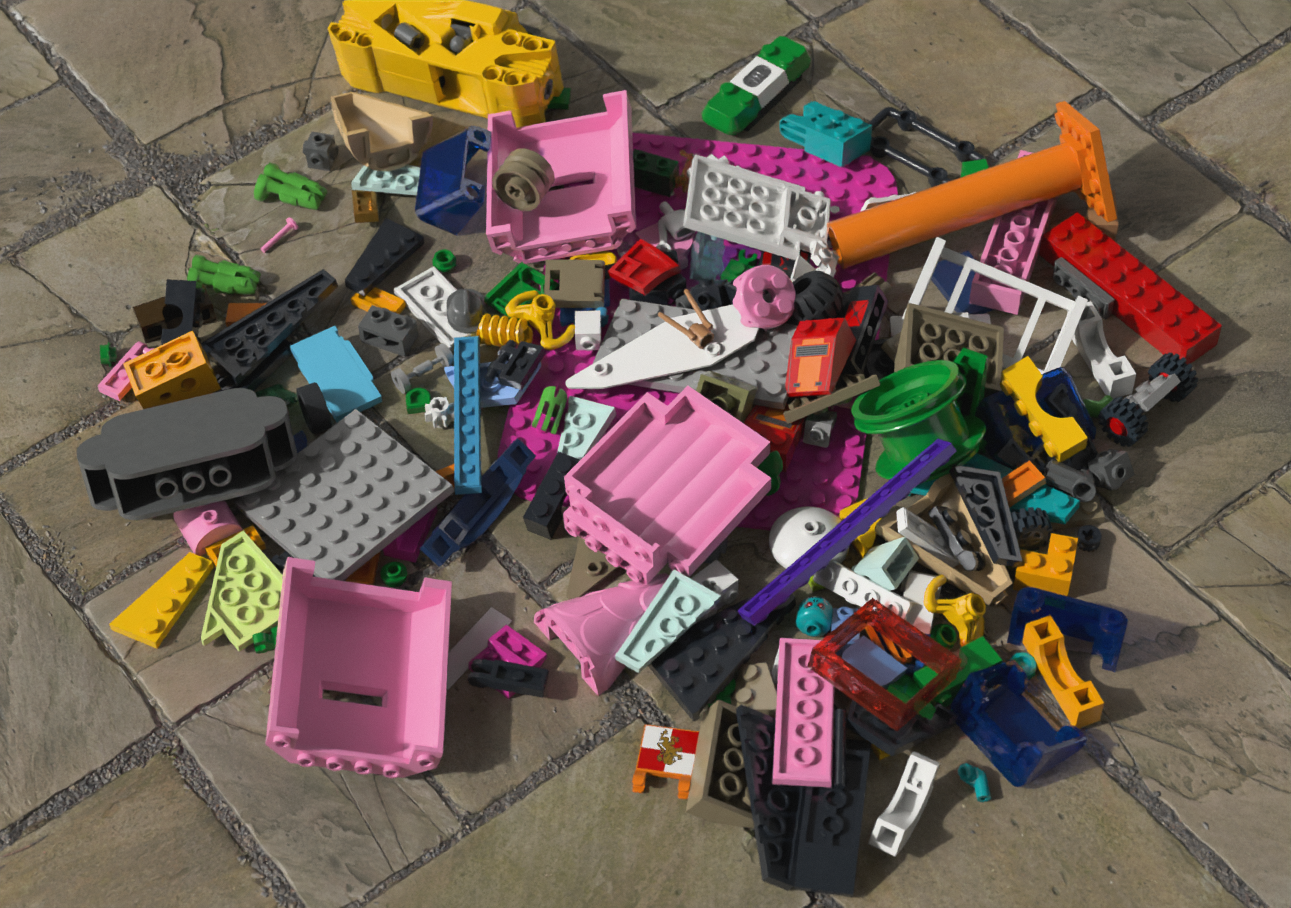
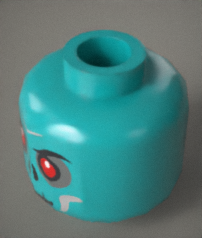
(814, 616)

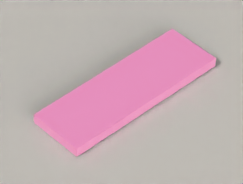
(802, 719)

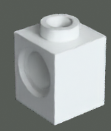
(588, 330)

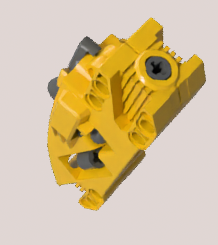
(479, 49)

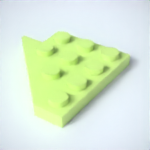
(242, 594)

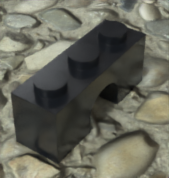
(188, 297)
(545, 508)

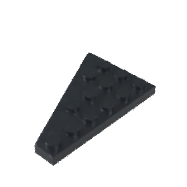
(709, 654)

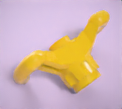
(540, 316)
(962, 612)

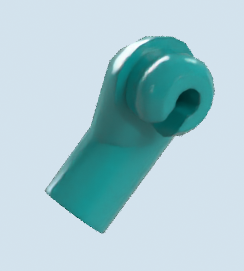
(977, 779)

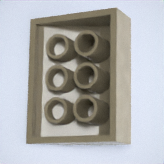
(941, 336)
(718, 775)

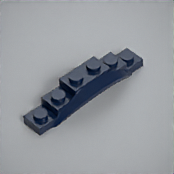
(477, 511)

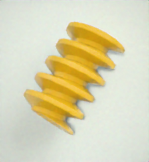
(499, 330)

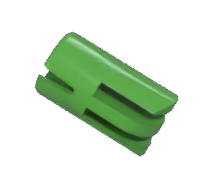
(551, 407)

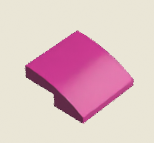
(511, 647)

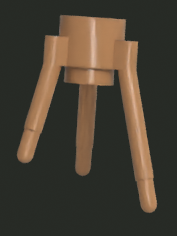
(697, 333)

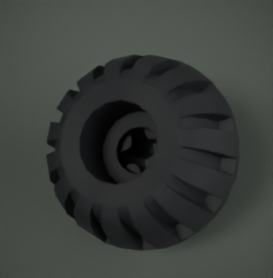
(816, 297)

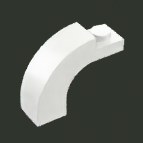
(907, 805)

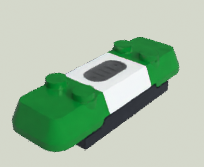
(757, 87)

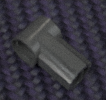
(1068, 479)

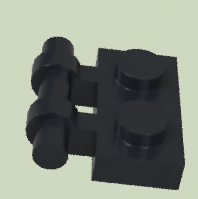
(520, 365)

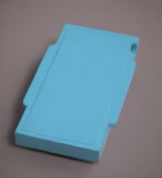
(337, 371)

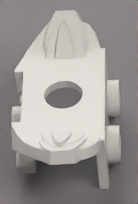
(821, 256)

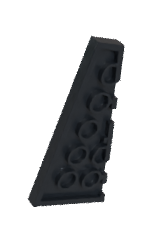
(251, 339)
(774, 807)

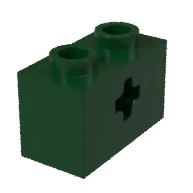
(654, 172)

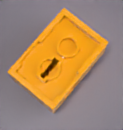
(172, 373)

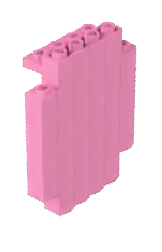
(666, 485)

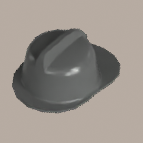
(465, 310)

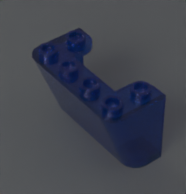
(442, 188)

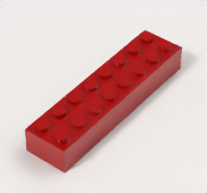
(1140, 295)

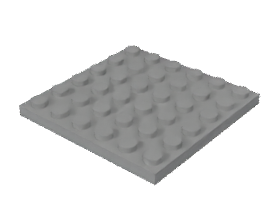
(345, 497)

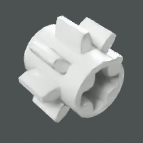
(439, 412)

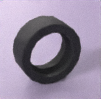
(314, 407)

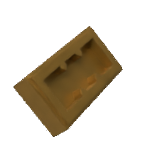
(365, 206)

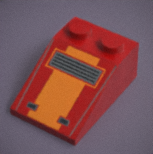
(818, 356)
(772, 426)

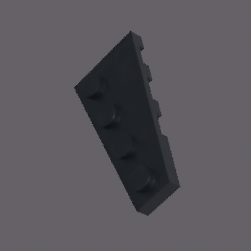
(989, 510)

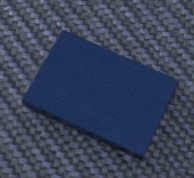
(945, 279)

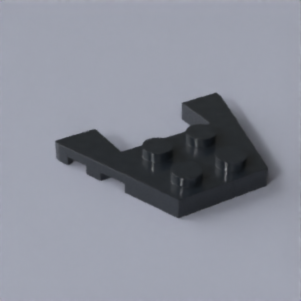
(1015, 456)
(893, 741)

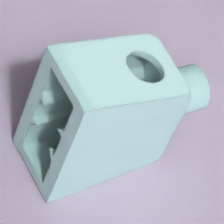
(887, 563)

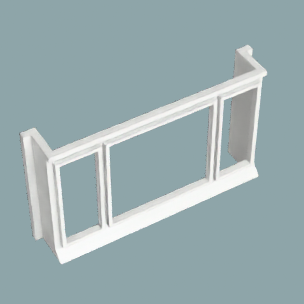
(1074, 308)

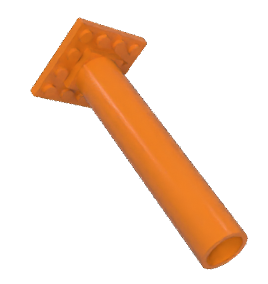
(1069, 167)

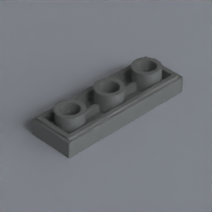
(1079, 285)

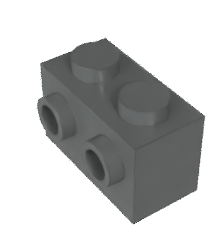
(388, 330)

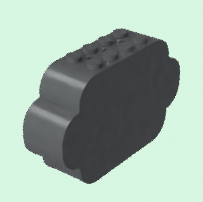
(187, 453)

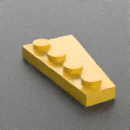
(163, 603)

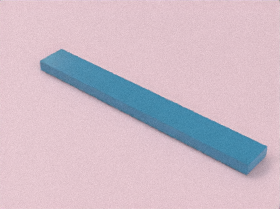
(467, 416)

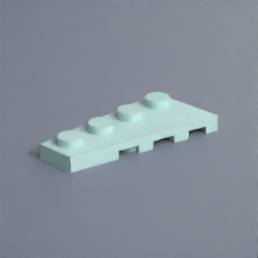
(397, 181)

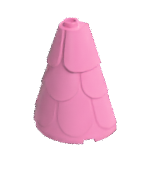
(598, 626)

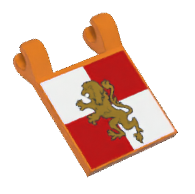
(666, 754)

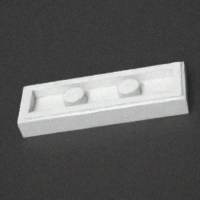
(925, 536)

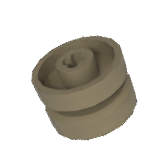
(523, 179)

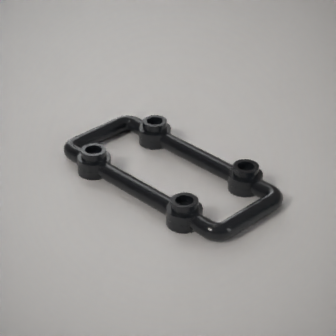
(907, 121)

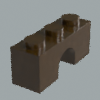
(155, 316)

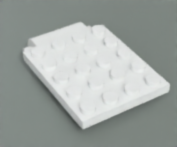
(754, 209)

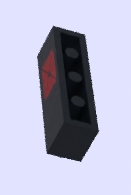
(864, 315)

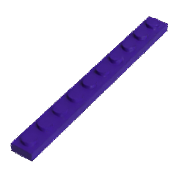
(841, 536)

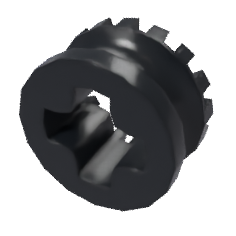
(1092, 544)

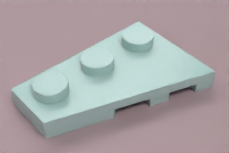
(584, 426)

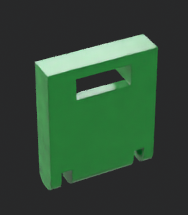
(514, 285)

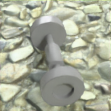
(402, 381)

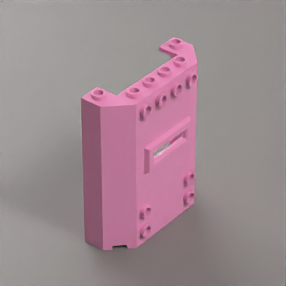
(571, 218)
(362, 644)

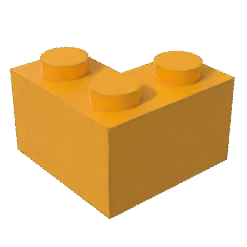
(1049, 570)

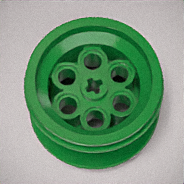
(914, 411)

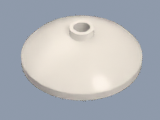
(790, 533)

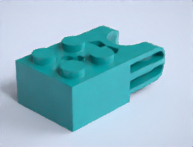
(828, 133)

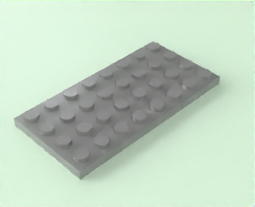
(758, 363)

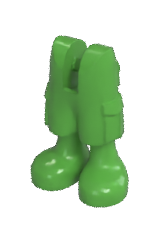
(295, 188)
(228, 276)

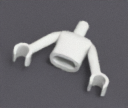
(673, 223)

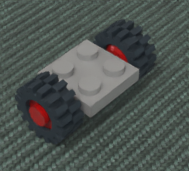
(1168, 378)

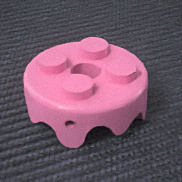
(750, 301)

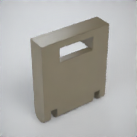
(580, 283)

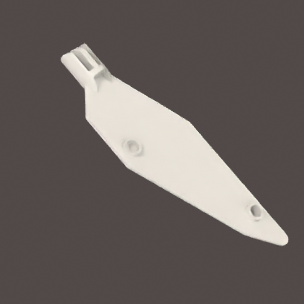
(668, 351)

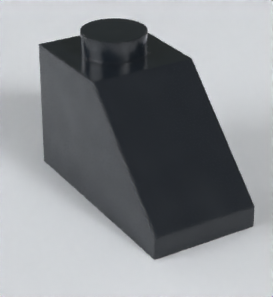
(663, 293)

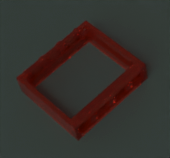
(865, 690)

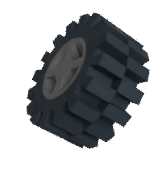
(1032, 528)

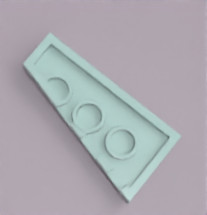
(669, 616)

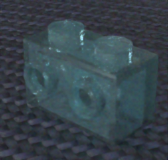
(706, 257)

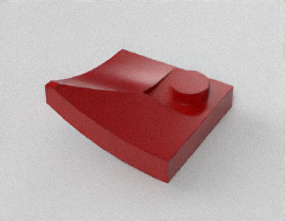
(643, 267)

